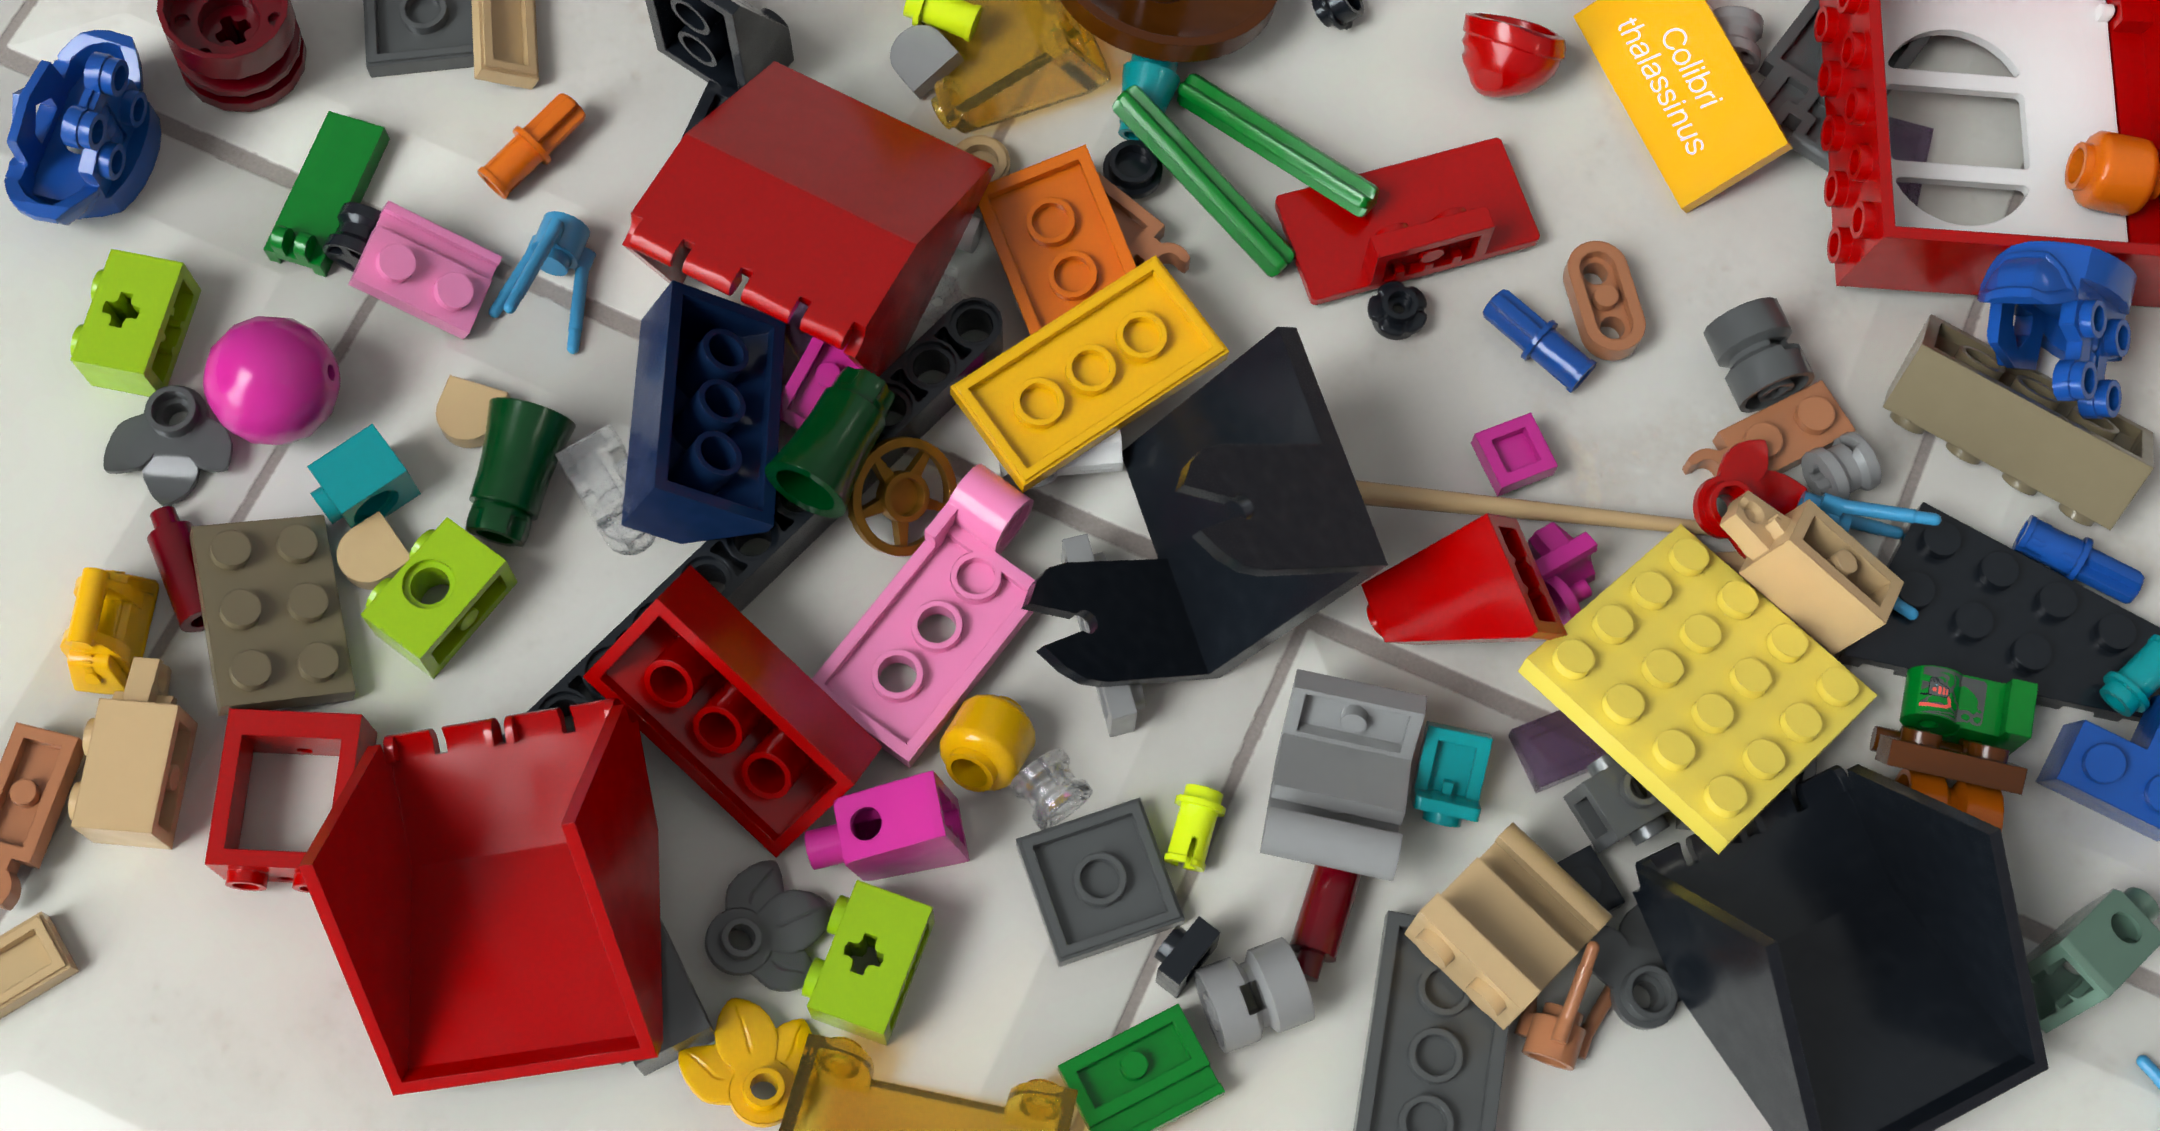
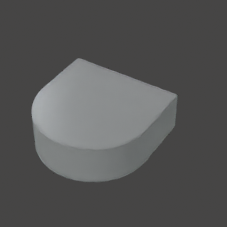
(923, 58)

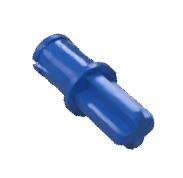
(1538, 339)
(2078, 560)

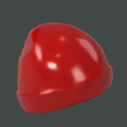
(1509, 54)

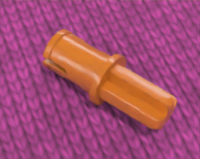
(532, 145)

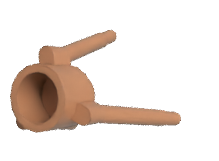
(1557, 1033)

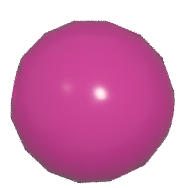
(271, 380)

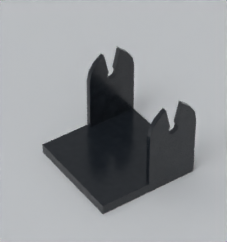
(1247, 529)

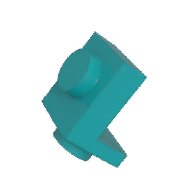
(1450, 774)

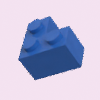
(2110, 772)

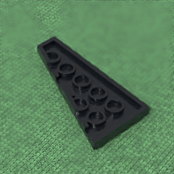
(2001, 619)

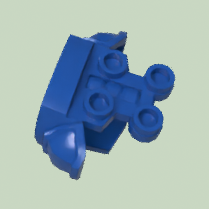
(90, 104)
(2070, 305)

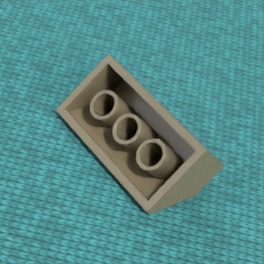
(2018, 426)

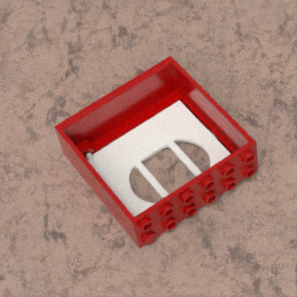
(2074, 74)

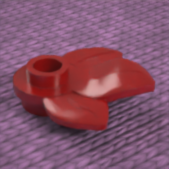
(1740, 470)

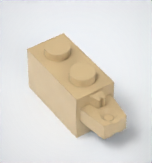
(1812, 570)
(134, 763)

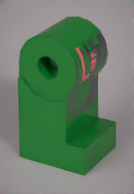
(1969, 707)

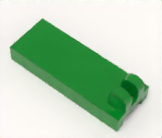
(332, 174)

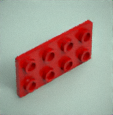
(1425, 221)

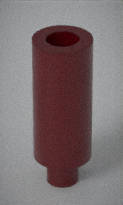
(175, 563)
(1323, 918)

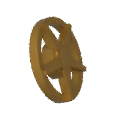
(900, 494)

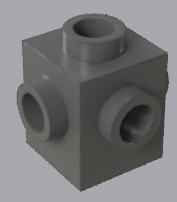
(1615, 806)

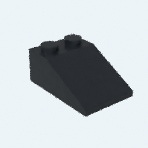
(720, 38)

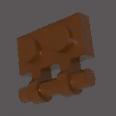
(1961, 761)

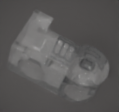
(595, 478)

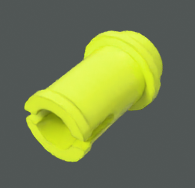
(947, 15)
(1194, 826)

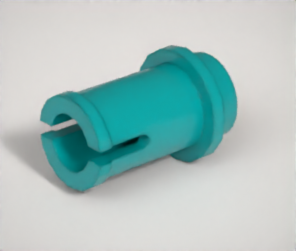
(2135, 681)

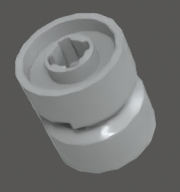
(1275, 984)

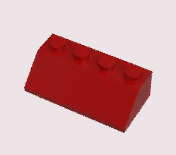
(734, 712)

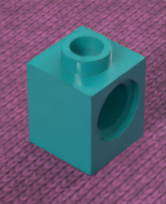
(361, 479)

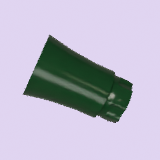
(833, 444)
(515, 469)

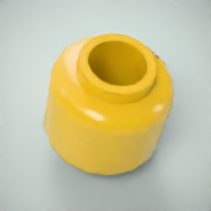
(987, 743)

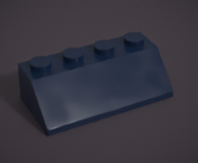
(703, 418)

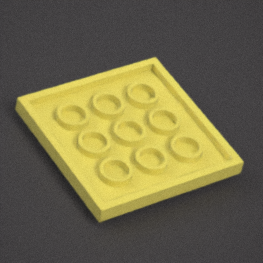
(1698, 686)

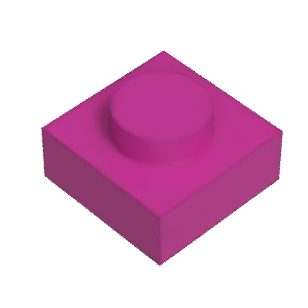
(1514, 454)

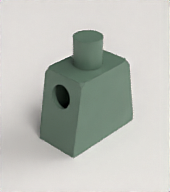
(2102, 944)

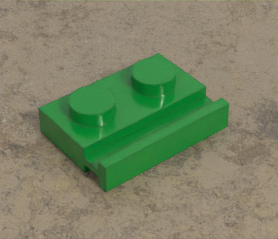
(1142, 1076)

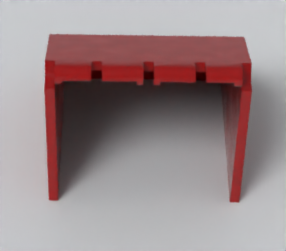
(814, 208)
(498, 898)

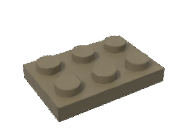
(271, 614)

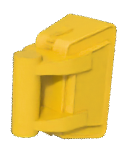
(107, 628)

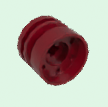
(235, 50)

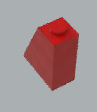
(1465, 590)

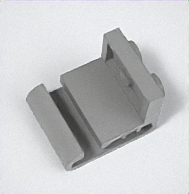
(1343, 775)

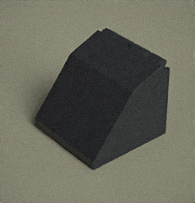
(1852, 956)

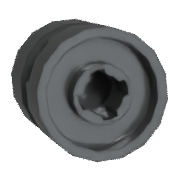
(1756, 350)

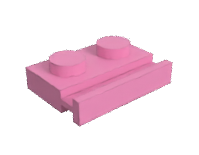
(425, 270)

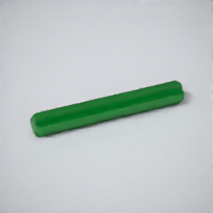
(1278, 145)
(1203, 181)

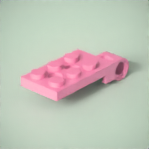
(949, 575)

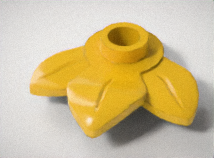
(746, 1053)

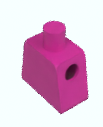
(915, 827)

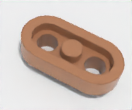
(1605, 304)

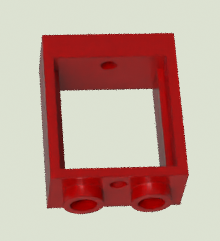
(279, 733)

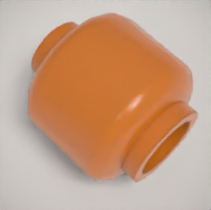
(2114, 173)

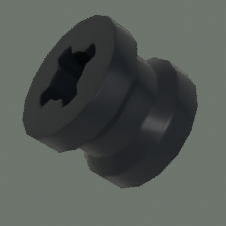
(355, 228)

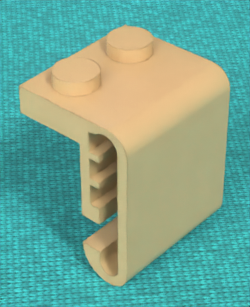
(1507, 925)

